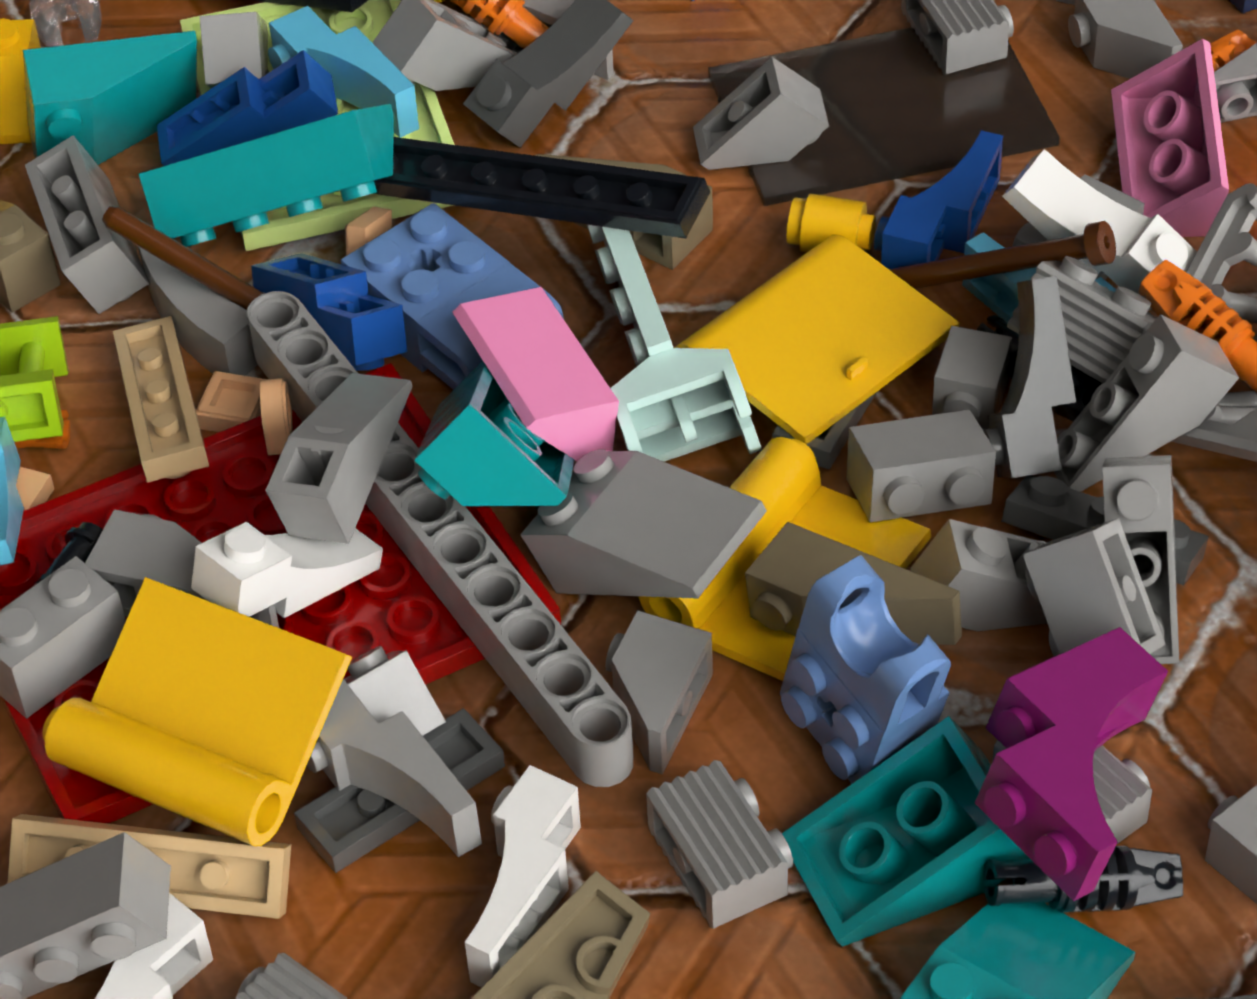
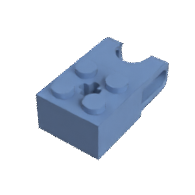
(431, 269)
(858, 676)

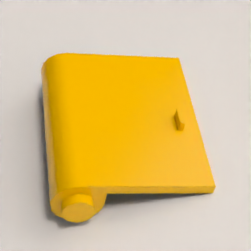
(824, 336)
(792, 492)
(202, 713)

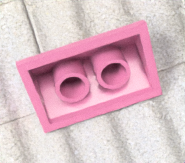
(1173, 140)
(542, 370)

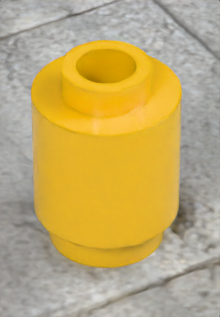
(822, 216)

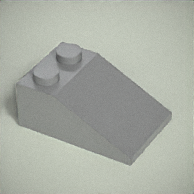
(639, 528)

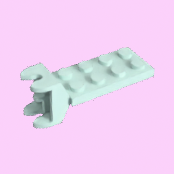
(674, 395)

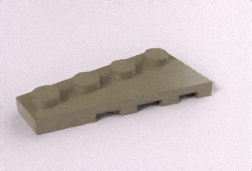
(576, 950)

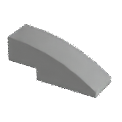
(204, 321)

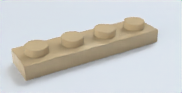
(160, 400)
(204, 872)

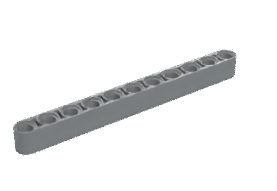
(461, 564)

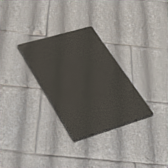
(893, 113)

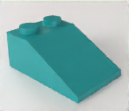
(107, 90)
(901, 838)
(1022, 955)

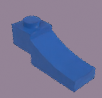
(249, 109)
(945, 212)
(339, 300)

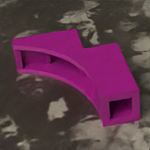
(1052, 726)

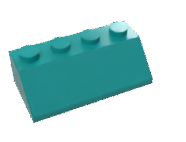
(272, 173)
(487, 454)

